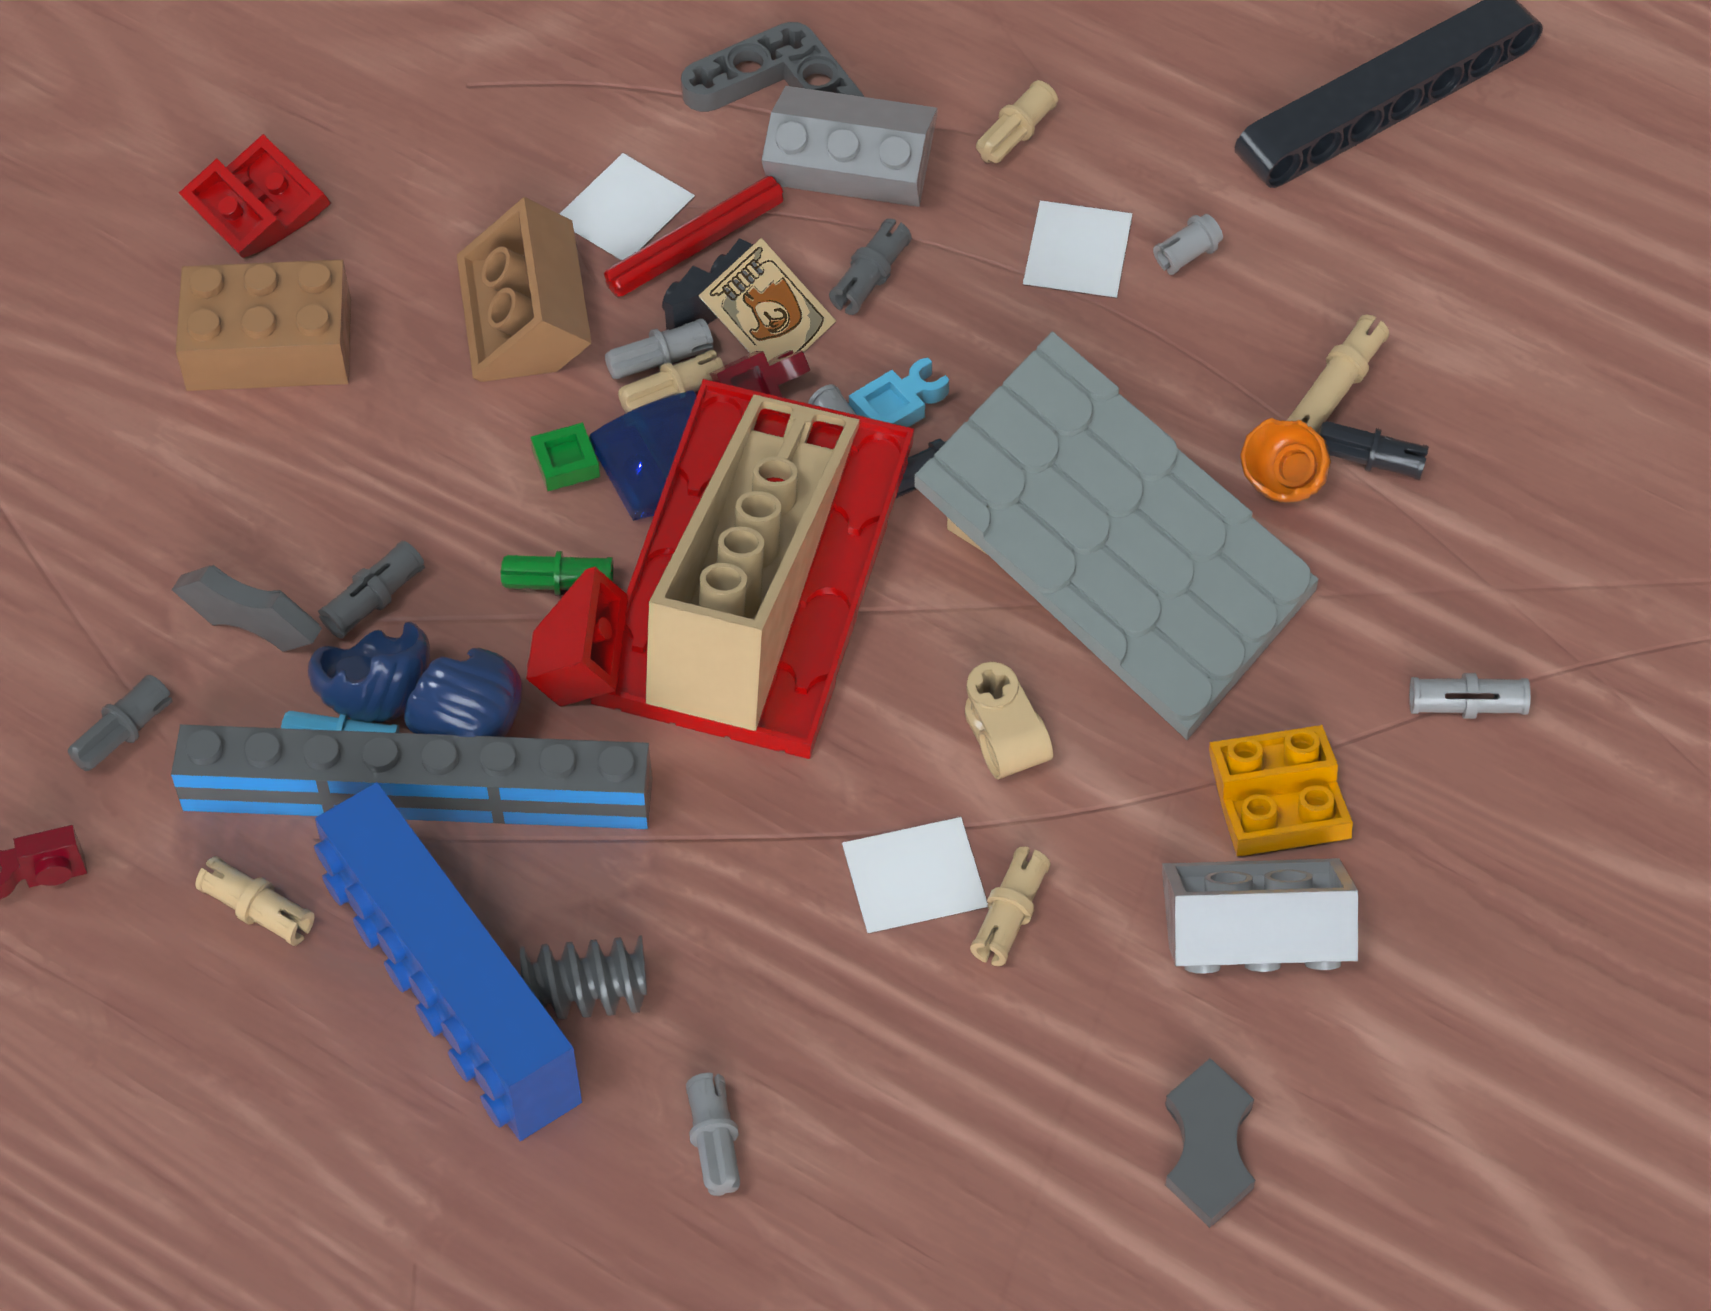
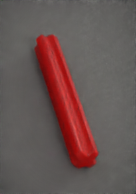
(693, 236)

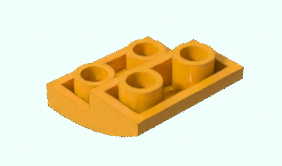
(1280, 790)

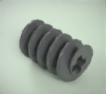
(587, 978)

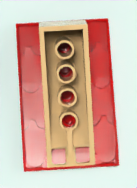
(756, 567)

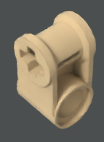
(1004, 721)

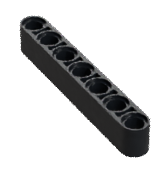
(1387, 90)

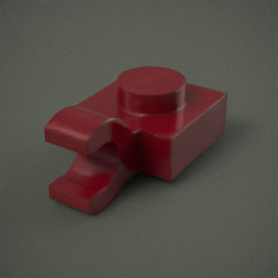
(760, 375)
(42, 859)

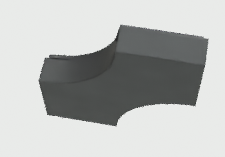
(256, 610)
(1210, 1170)

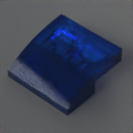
(641, 450)

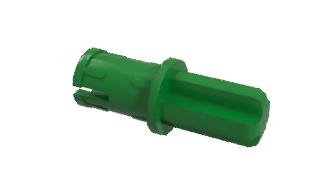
(549, 572)

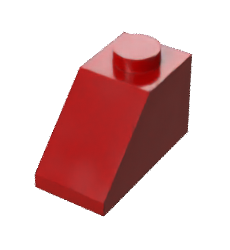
(580, 641)

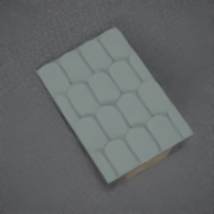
(1117, 533)

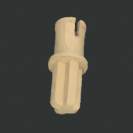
(1017, 122)
(669, 381)

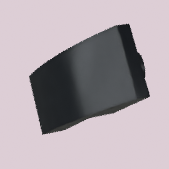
(682, 298)

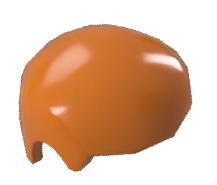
(1285, 460)

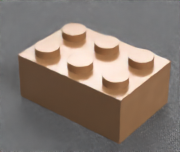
(264, 325)

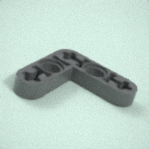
(796, 54)

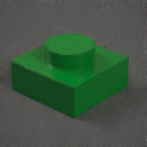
(565, 456)

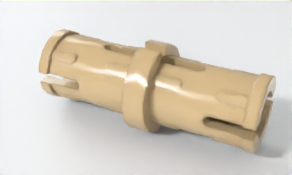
(255, 901)
(1010, 906)

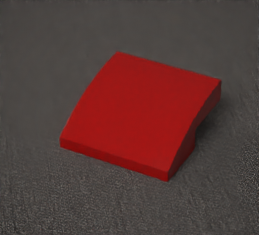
(255, 198)

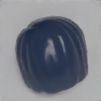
(371, 677)
(466, 696)

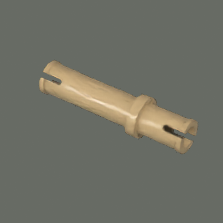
(1344, 367)

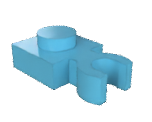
(900, 399)

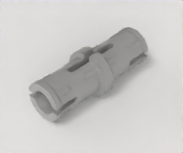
(1509, 695)

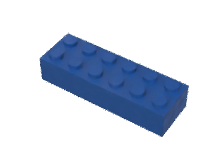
(448, 963)

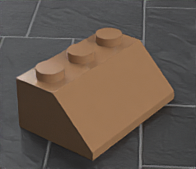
(523, 295)

